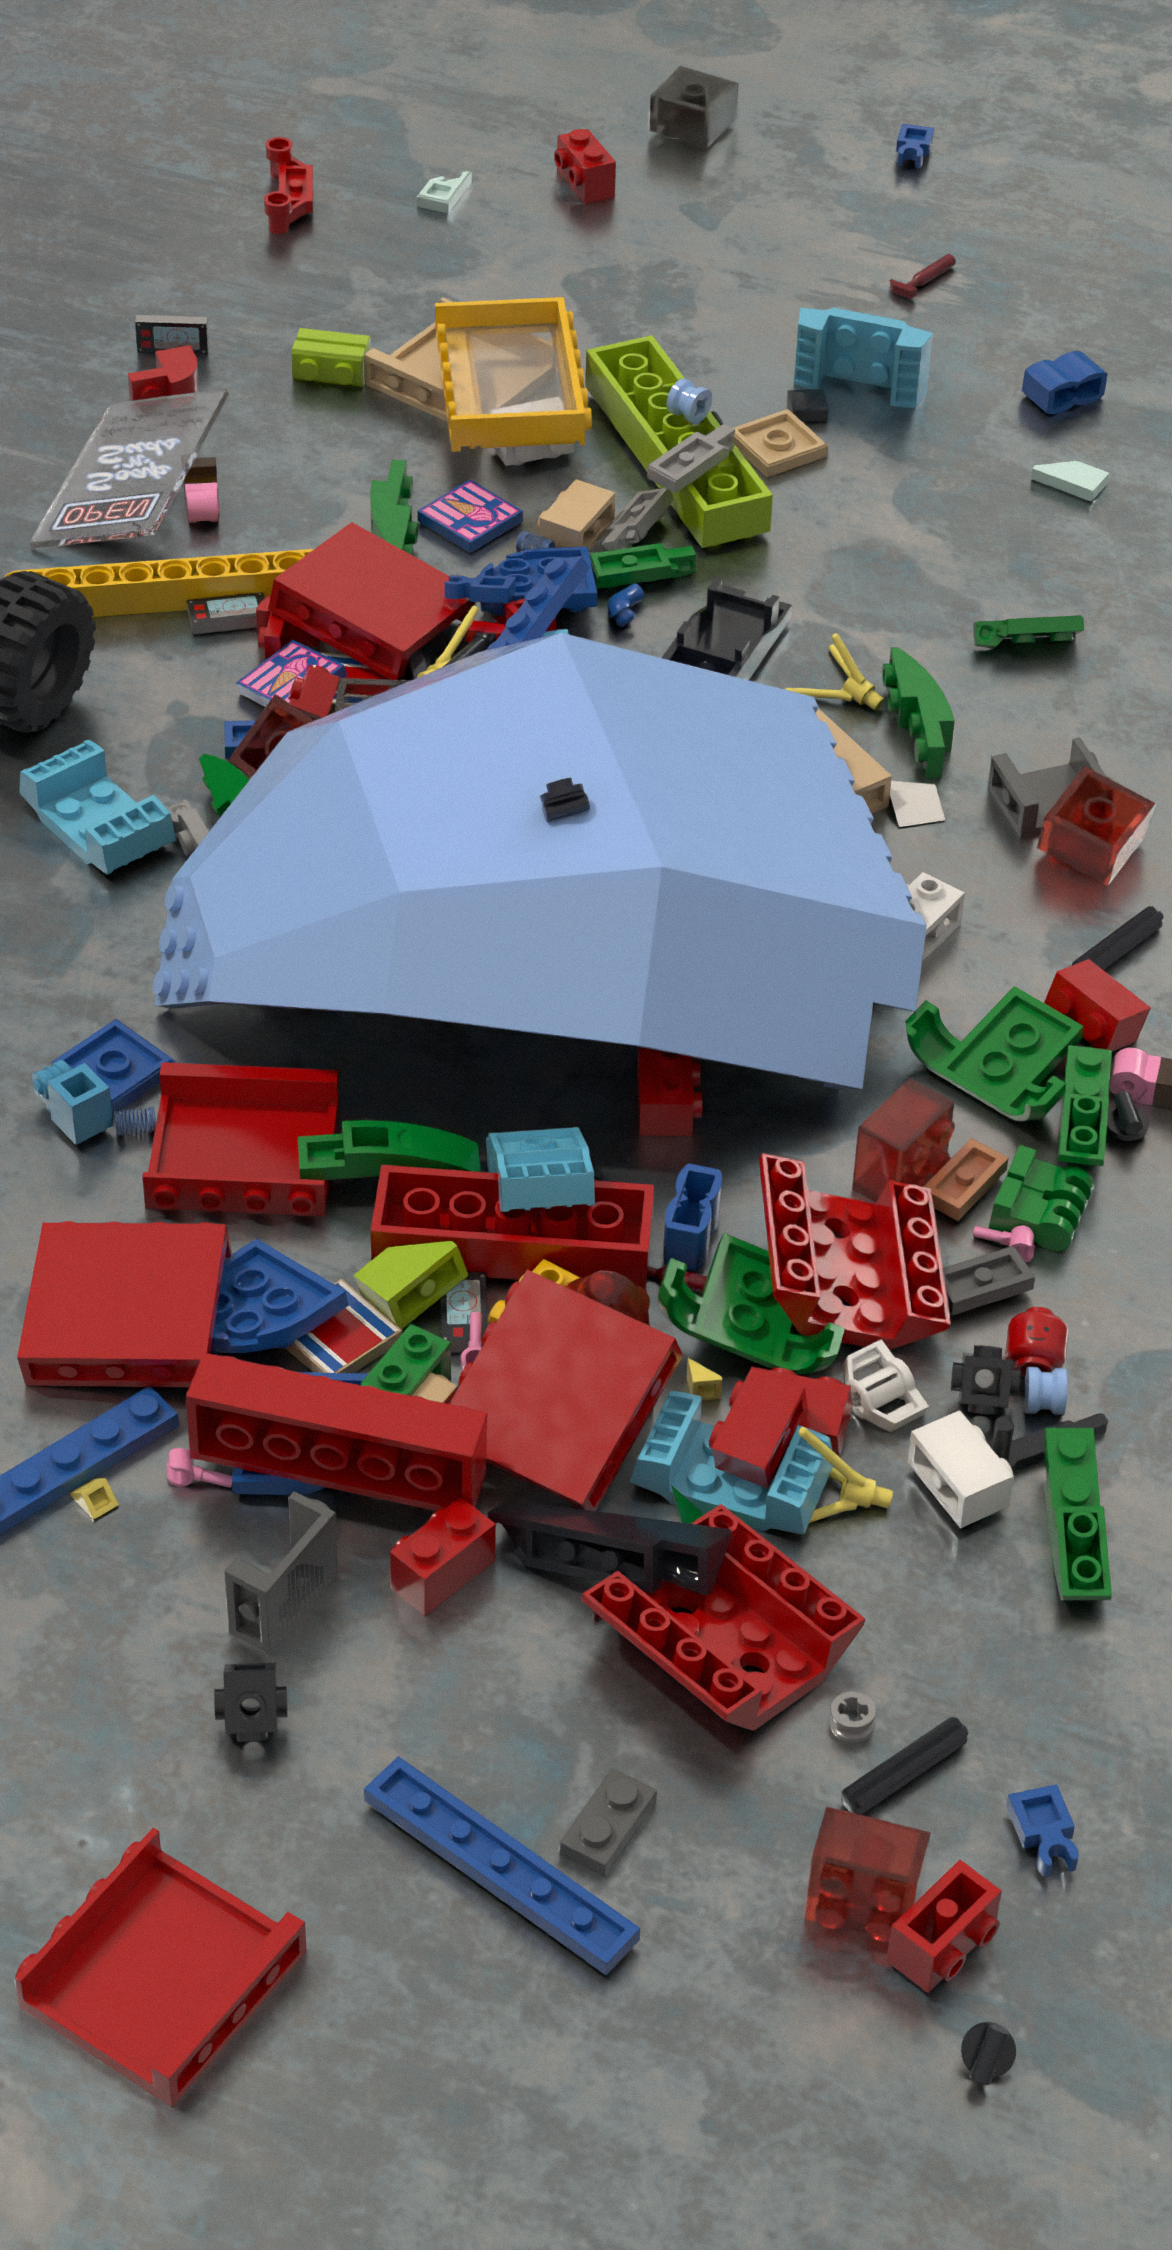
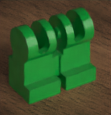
(1043, 1199)

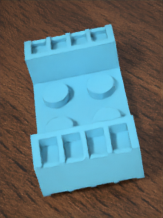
(863, 351)
(92, 811)
(541, 1168)
(681, 1457)

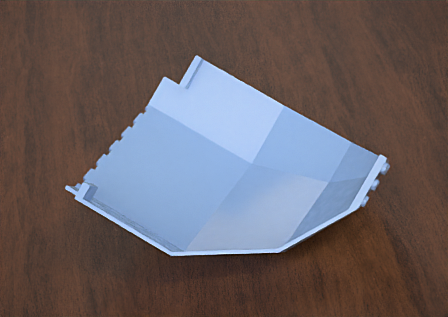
(695, 911)

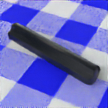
(1124, 938)
(904, 1766)

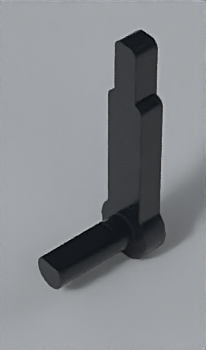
(1030, 1448)

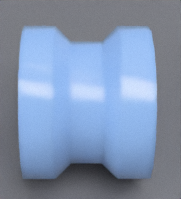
(689, 401)
(1045, 1391)

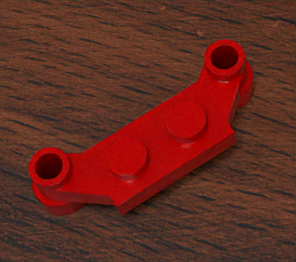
(295, 186)

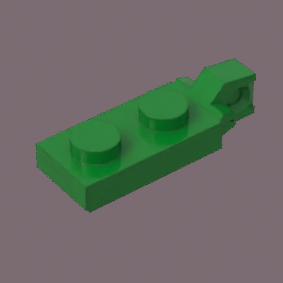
(641, 564)
(1024, 630)

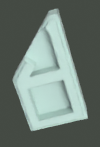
(442, 194)
(1072, 478)

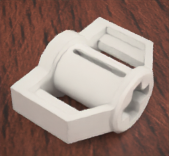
(882, 1387)

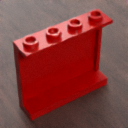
(366, 599)
(233, 1138)
(122, 1303)
(565, 1388)
(157, 1970)

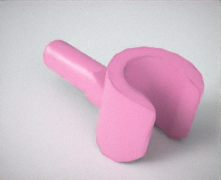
(1020, 1237)
(474, 1344)
(182, 1471)

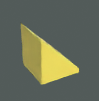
(703, 1381)
(95, 1497)

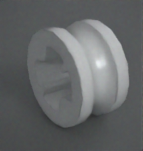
(853, 1730)

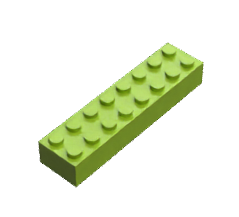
(632, 389)

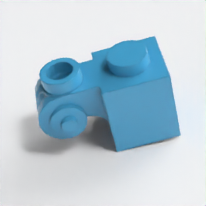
(75, 1098)

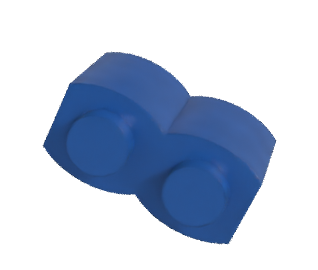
(1064, 382)
(692, 1216)

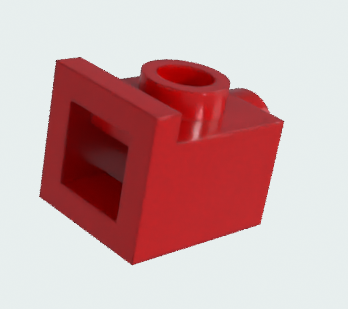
(314, 692)

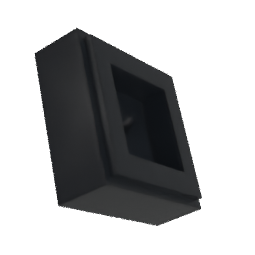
(808, 404)

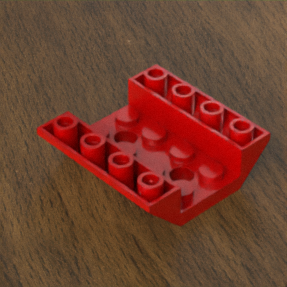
(880, 1266)
(757, 1615)

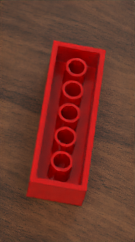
(464, 1208)
(335, 1433)

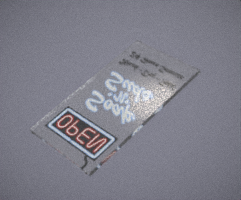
(130, 469)

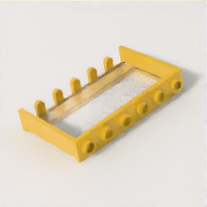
(511, 373)

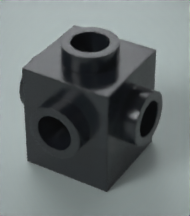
(988, 1398)
(250, 1682)

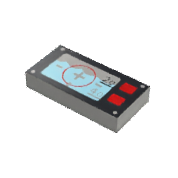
(169, 332)
(223, 612)
(458, 1305)

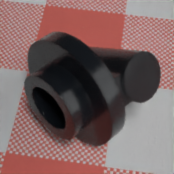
(563, 799)
(1125, 1119)
(988, 2051)

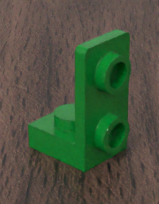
(411, 1362)

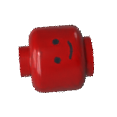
(1037, 1340)

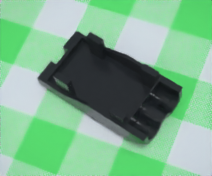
(729, 632)

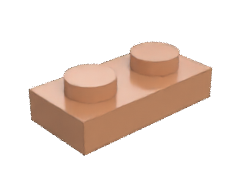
(966, 1178)

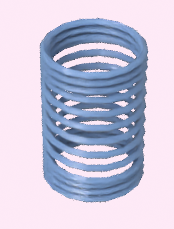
(524, 534)
(137, 1121)

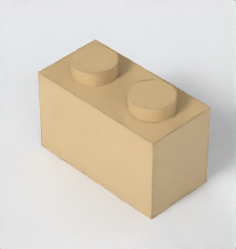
(578, 516)

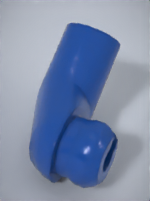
(620, 604)

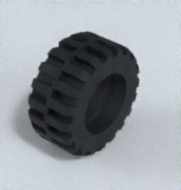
(42, 649)

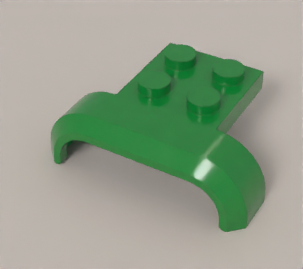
(1001, 1055)
(742, 1313)

